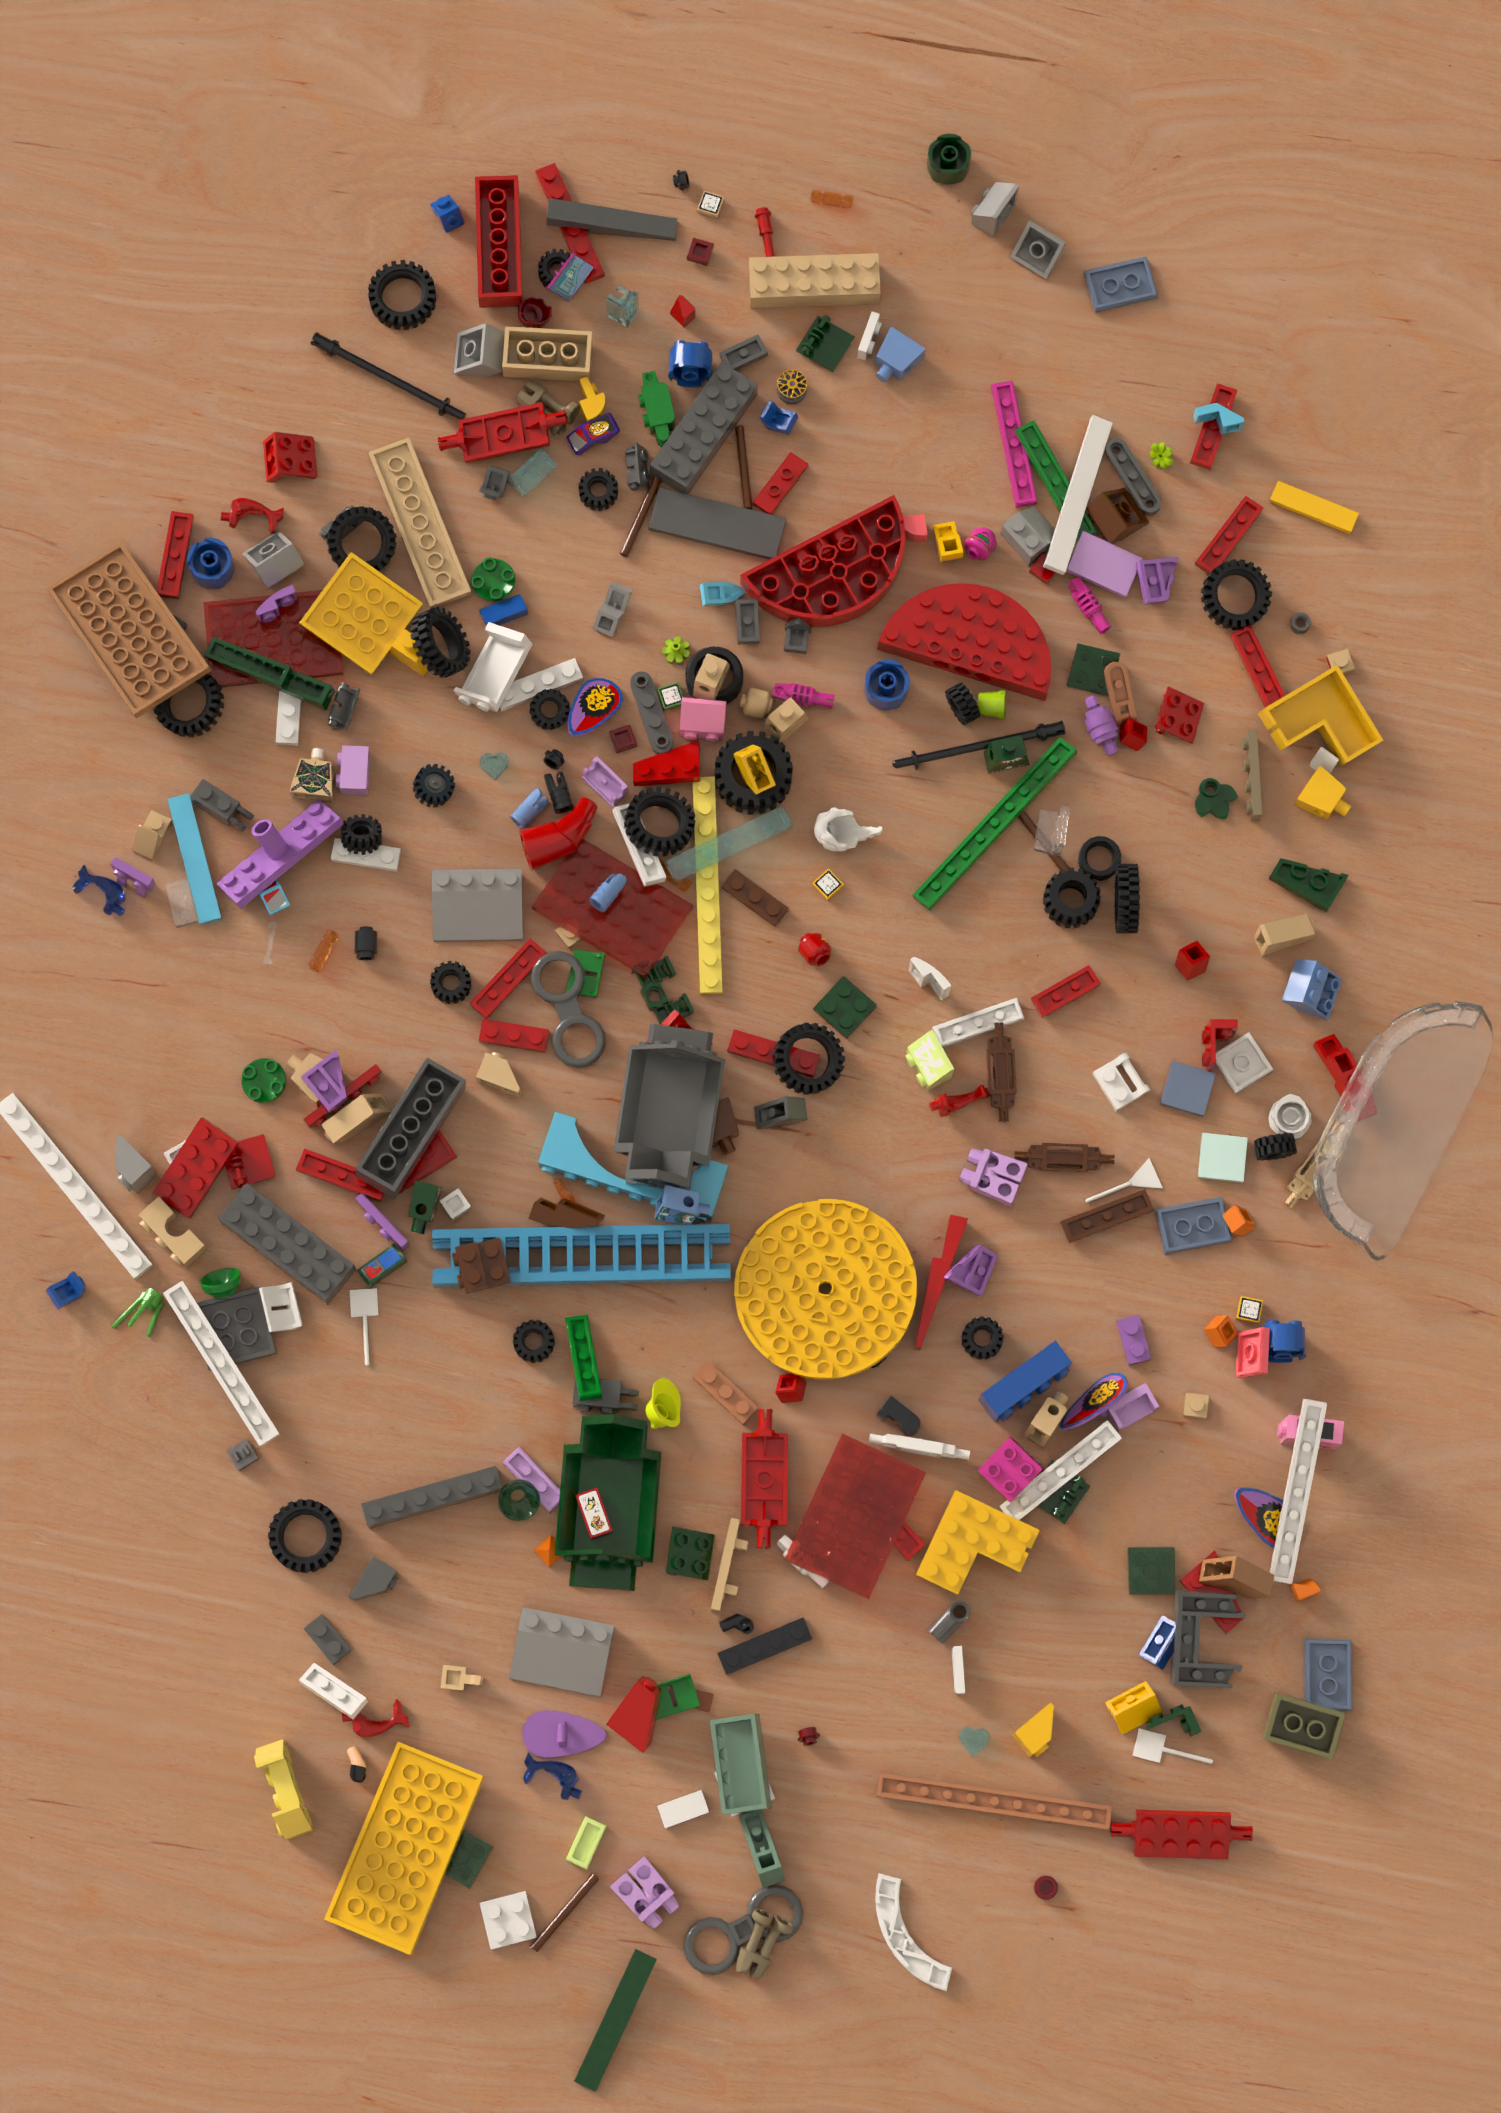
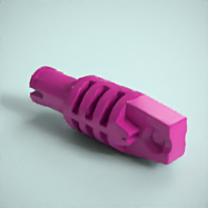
(1088, 604)
(802, 695)

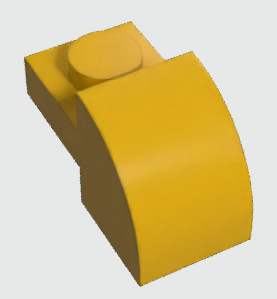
(594, 403)
(947, 541)

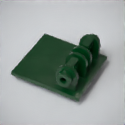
(825, 343)
(1089, 668)
(1065, 1499)
(690, 1553)

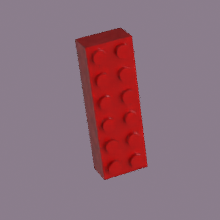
(498, 241)

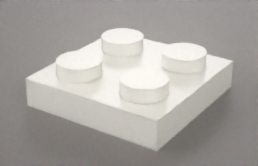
(508, 1920)

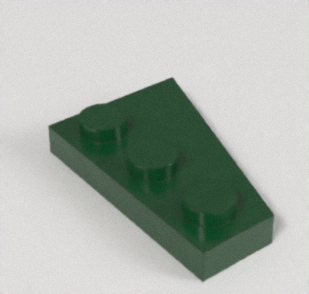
(1310, 884)

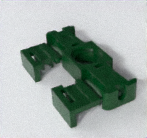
(650, 984)

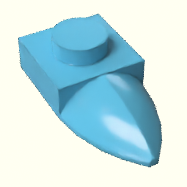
(719, 593)

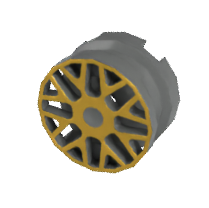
(792, 387)

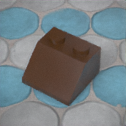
(1116, 514)

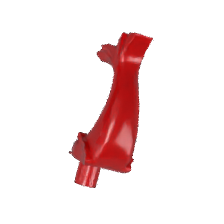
(242, 507)
(948, 1104)
(366, 1728)

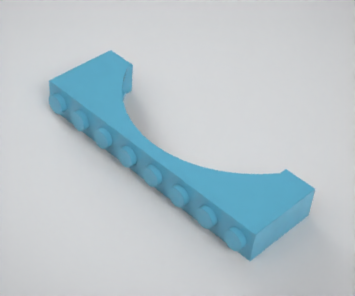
(567, 1155)

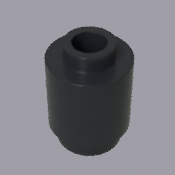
(365, 943)

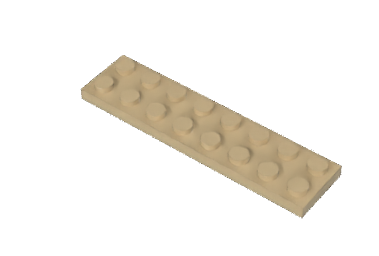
(419, 523)

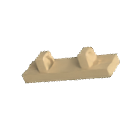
(732, 1543)

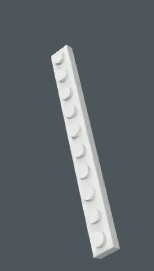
(74, 1186)

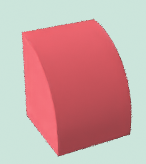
(915, 528)

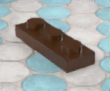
(755, 898)

